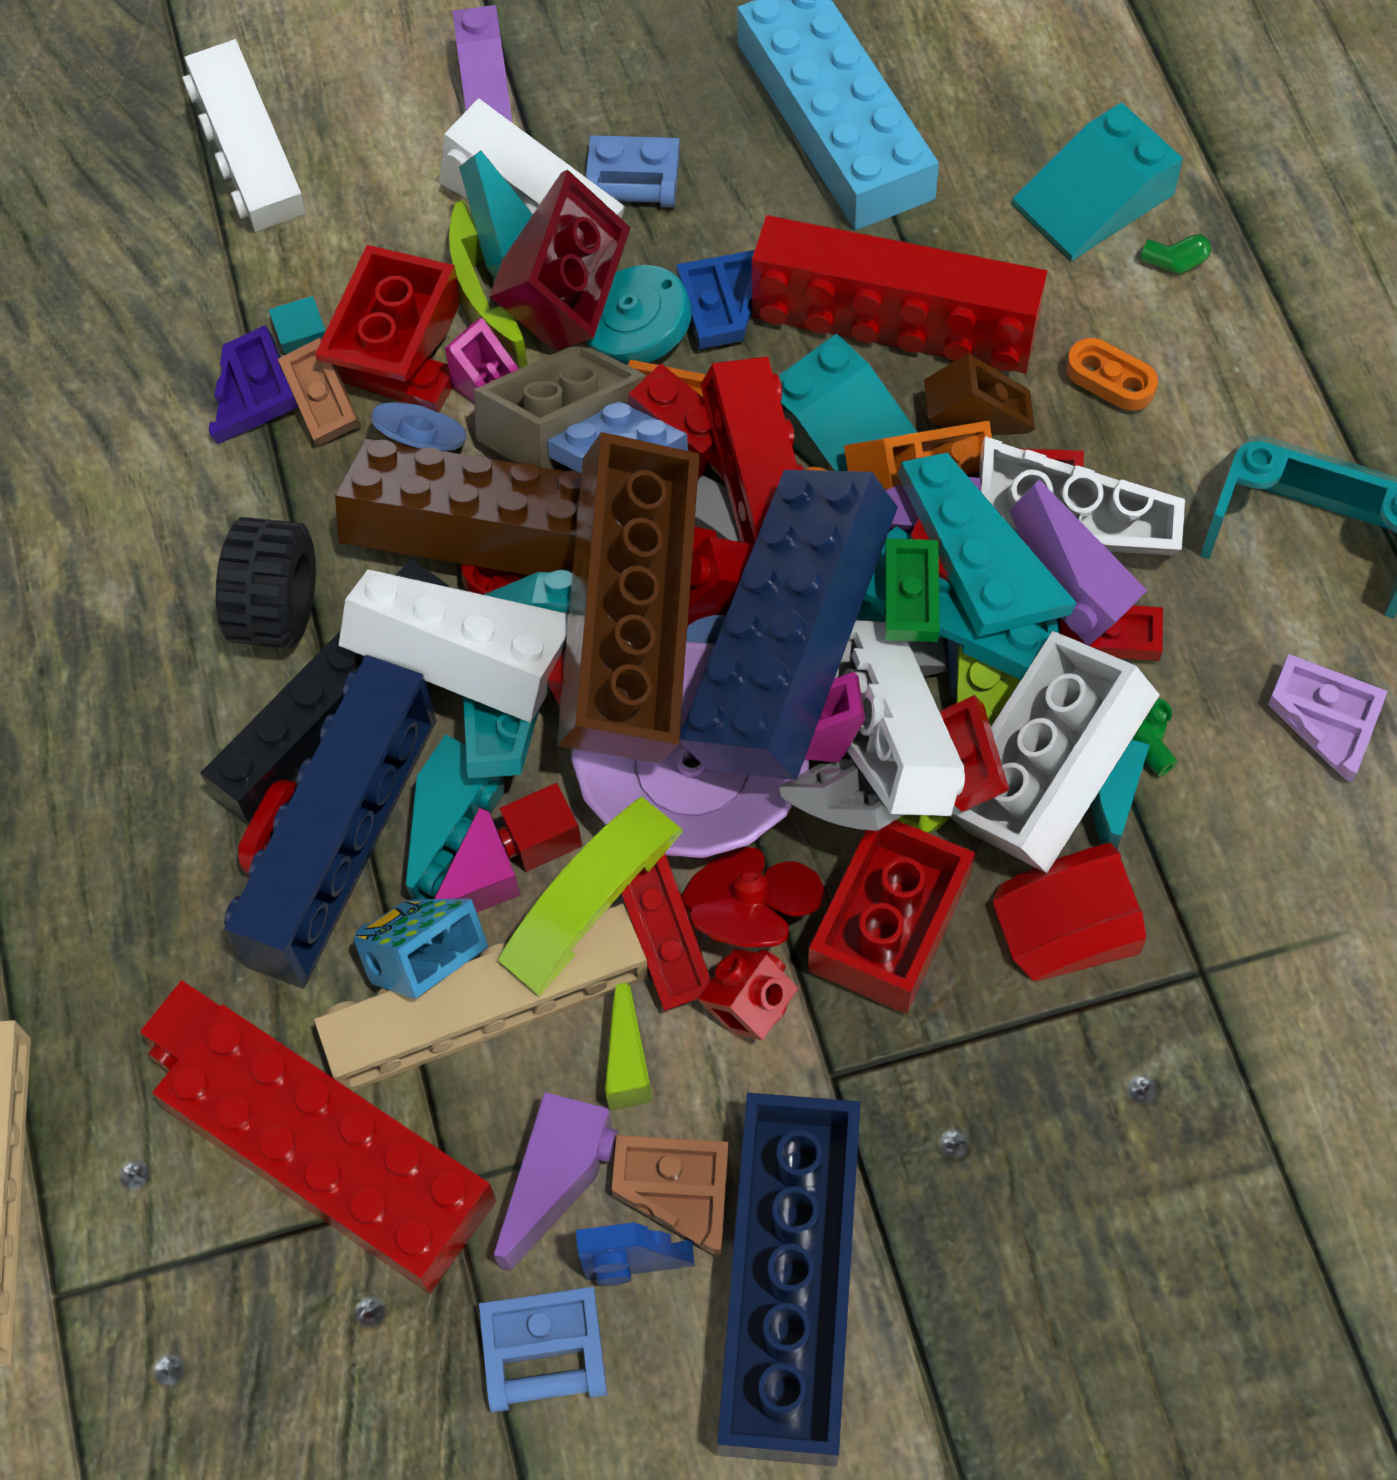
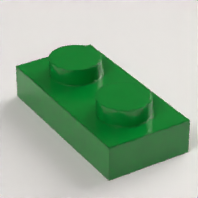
(911, 590)

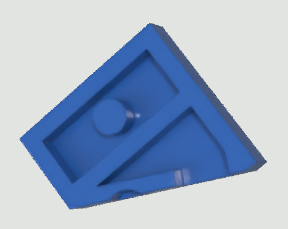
(719, 297)
(627, 1249)

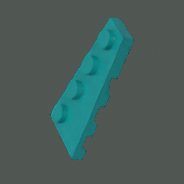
(982, 554)
(1005, 650)
(495, 740)

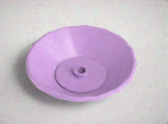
(710, 806)

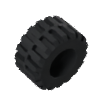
(265, 582)

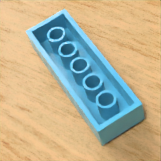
(838, 107)

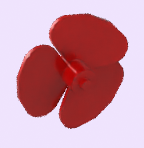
(734, 898)

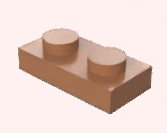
(319, 394)

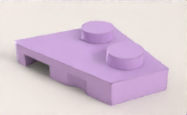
(1328, 711)

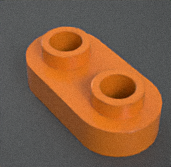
(1113, 374)

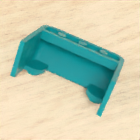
(1311, 479)

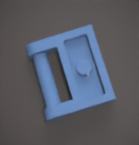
(635, 168)
(542, 1329)

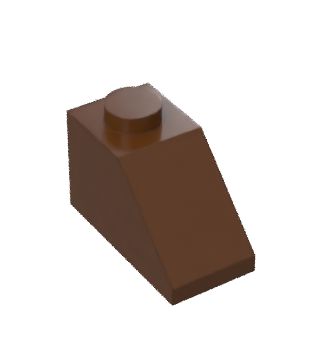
(976, 392)

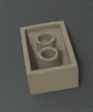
(545, 398)

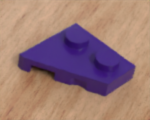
(250, 385)

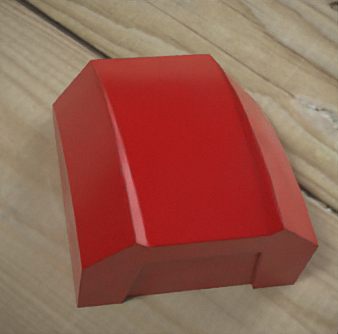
(1071, 915)

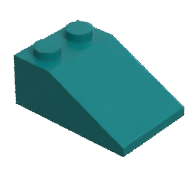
(1100, 182)
(837, 402)

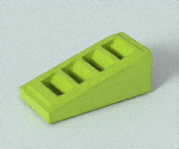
(626, 1072)

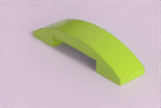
(465, 254)
(585, 891)

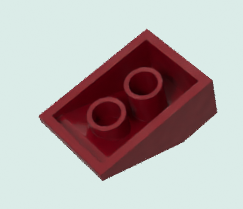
(562, 265)

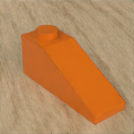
(886, 454)

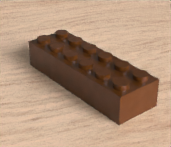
(459, 508)
(629, 600)

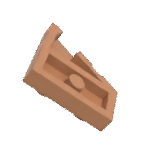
(675, 1184)

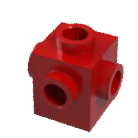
(749, 992)

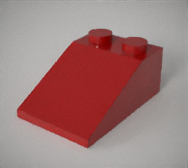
(391, 314)

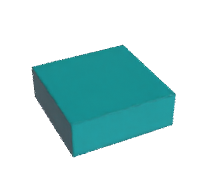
(297, 323)

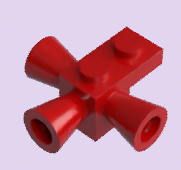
(680, 406)

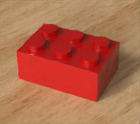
(890, 913)

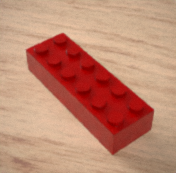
(896, 293)
(326, 1148)

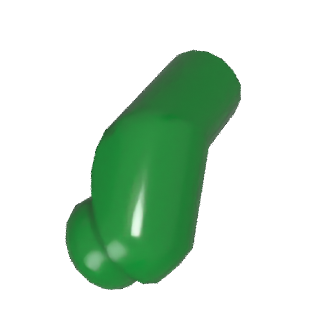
(1178, 257)
(1152, 733)

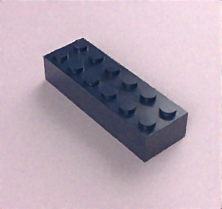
(789, 623)
(331, 822)
(790, 1281)

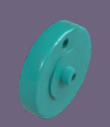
(643, 315)

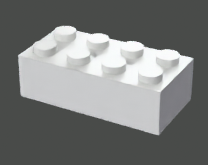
(1058, 747)

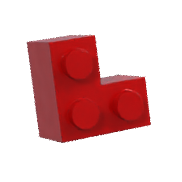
(715, 573)

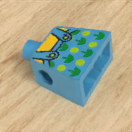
(404, 945)

